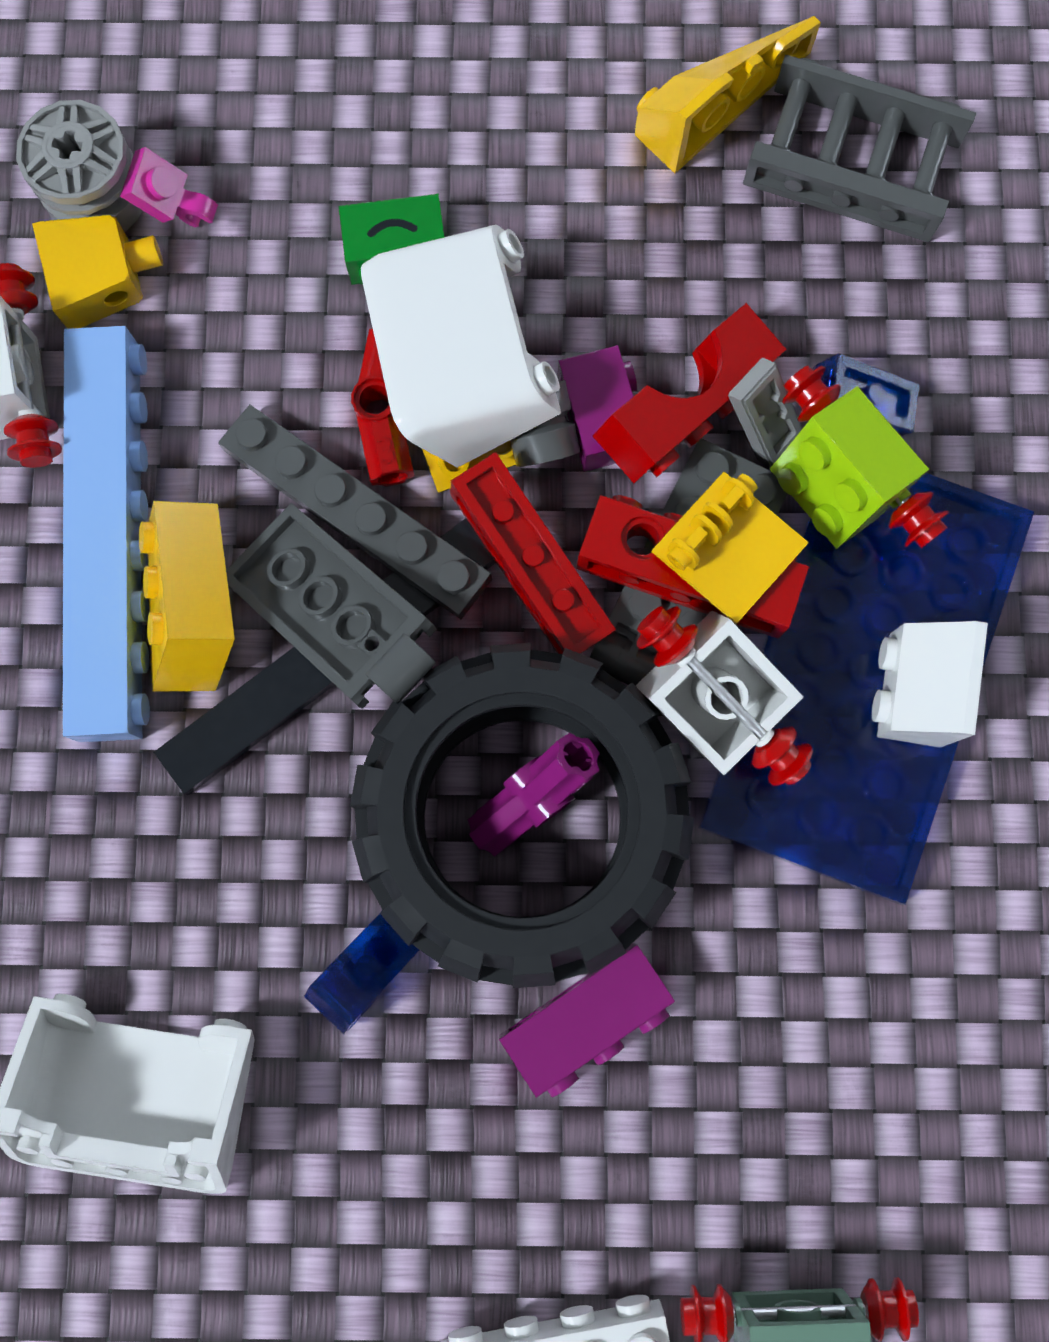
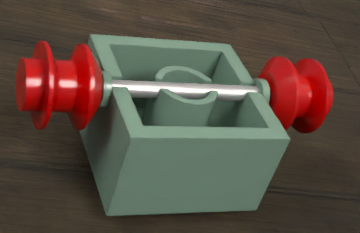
(800, 1314)

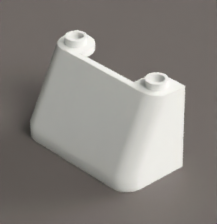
(456, 344)
(125, 1098)

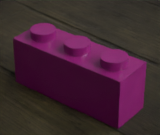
(587, 1022)

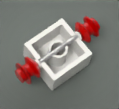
(22, 386)
(722, 694)

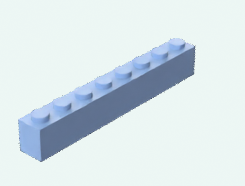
(101, 536)

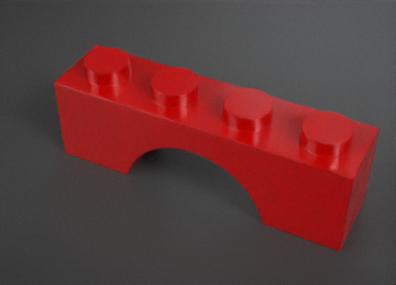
(652, 424)

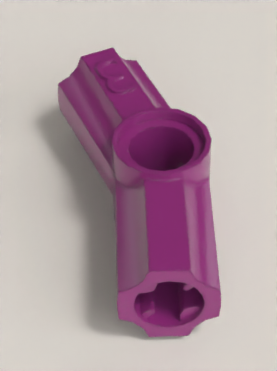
(534, 793)

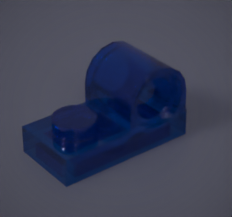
(889, 393)
(360, 974)

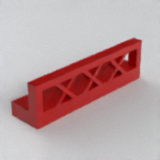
(530, 556)

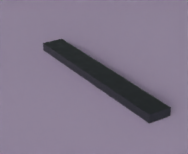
(277, 693)

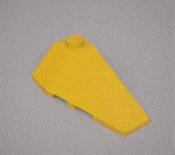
(711, 96)

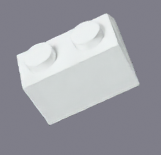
(930, 682)

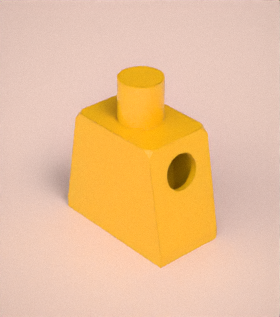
(92, 267)

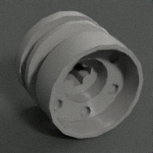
(77, 162)

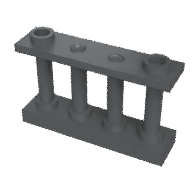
(845, 191)

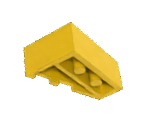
(187, 596)

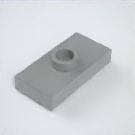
(762, 414)

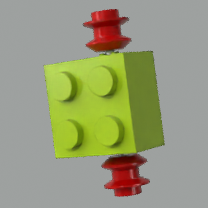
(851, 465)

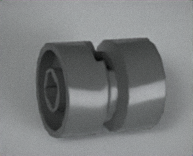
(549, 440)

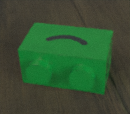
(387, 226)

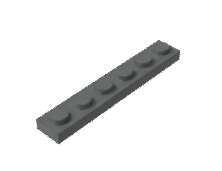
(356, 512)

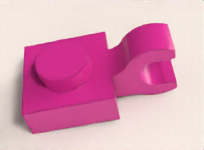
(159, 190)

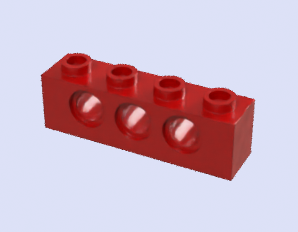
(609, 557)

